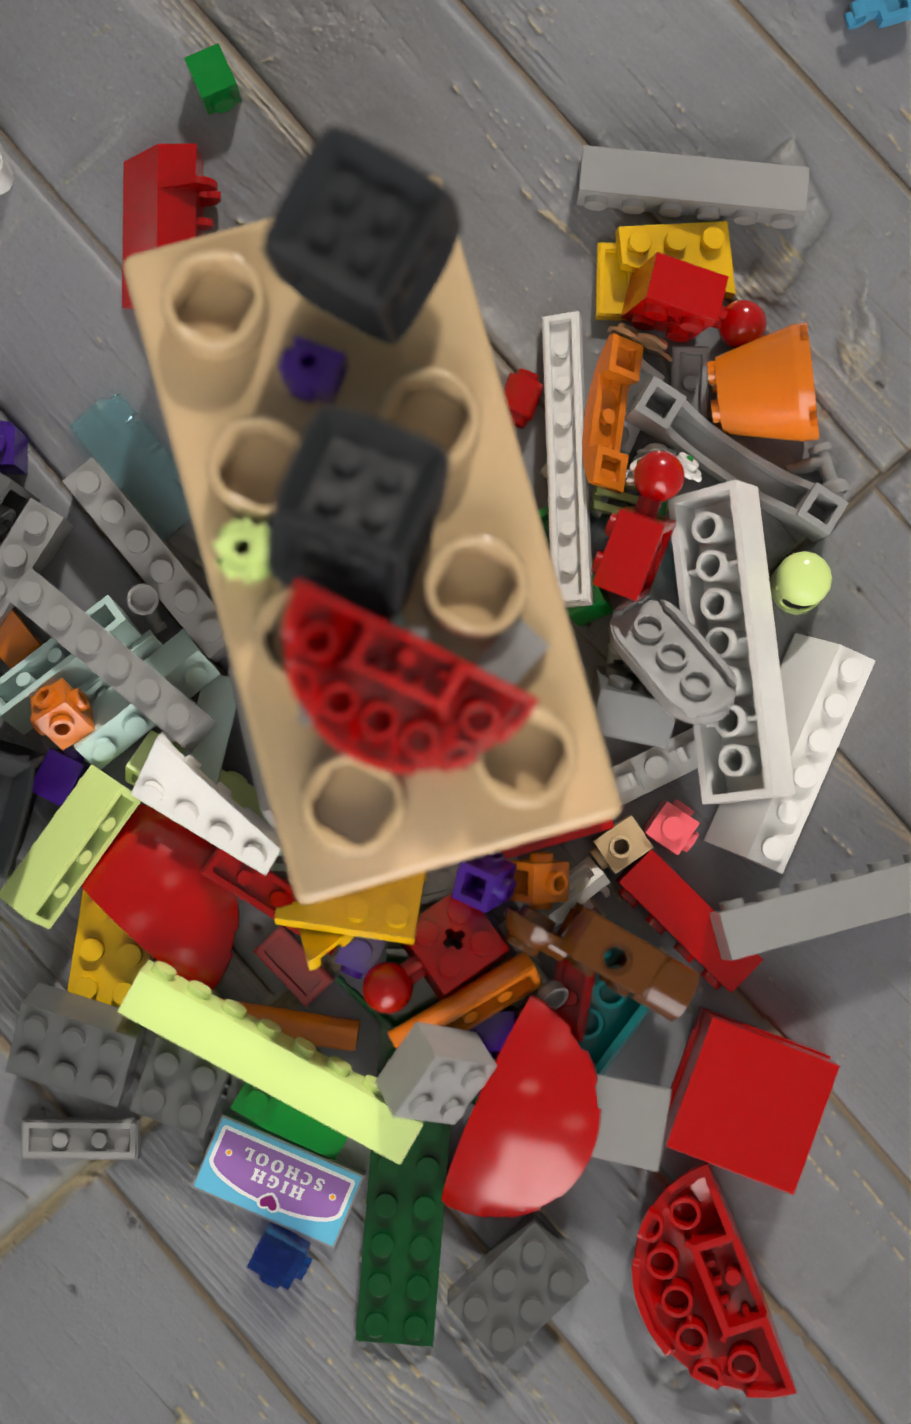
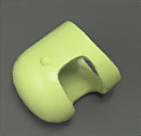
(802, 580)

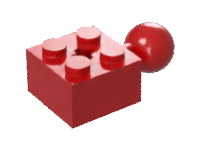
(688, 300)
(638, 532)
(390, 985)

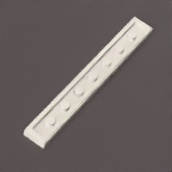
(565, 467)

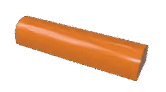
(478, 999)
(317, 1028)

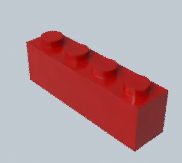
(685, 916)

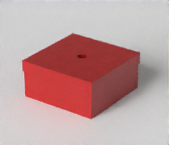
(748, 1099)

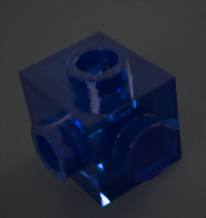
(280, 1257)

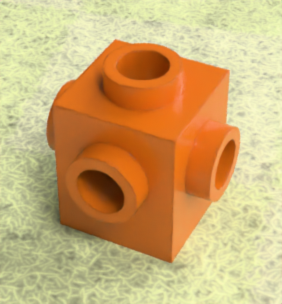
(62, 713)
(546, 880)

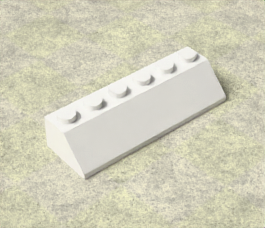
(820, 696)

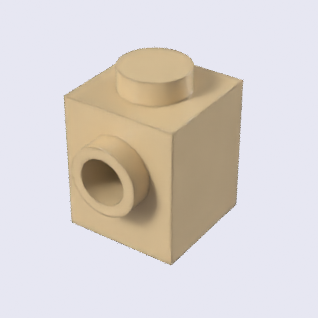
(620, 845)

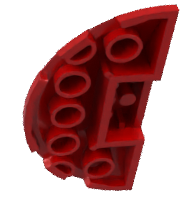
(391, 692)
(159, 897)
(529, 1123)
(704, 1292)

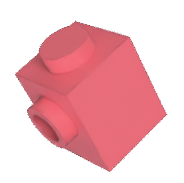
(672, 826)

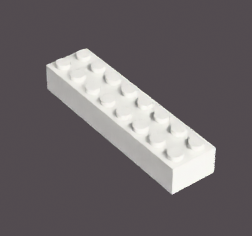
(730, 603)

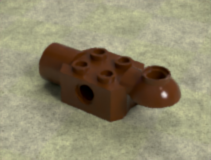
(632, 969)

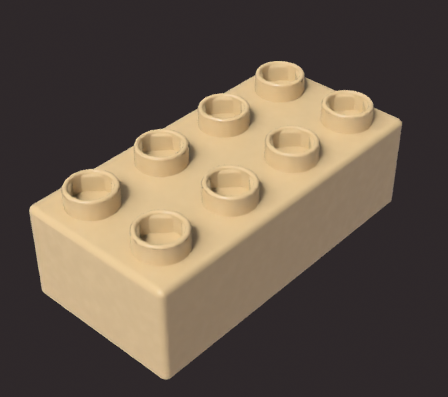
(214, 348)

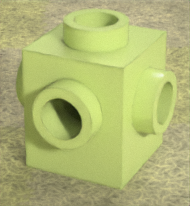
(248, 567)

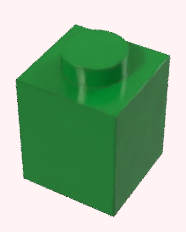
(213, 79)

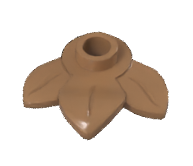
(651, 343)

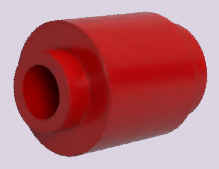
(522, 396)

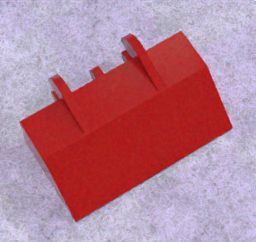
(164, 200)

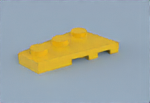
(696, 243)

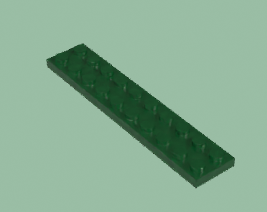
(403, 1218)

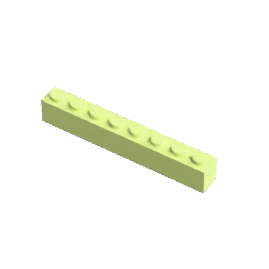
(267, 1058)

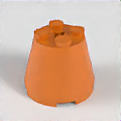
(767, 387)

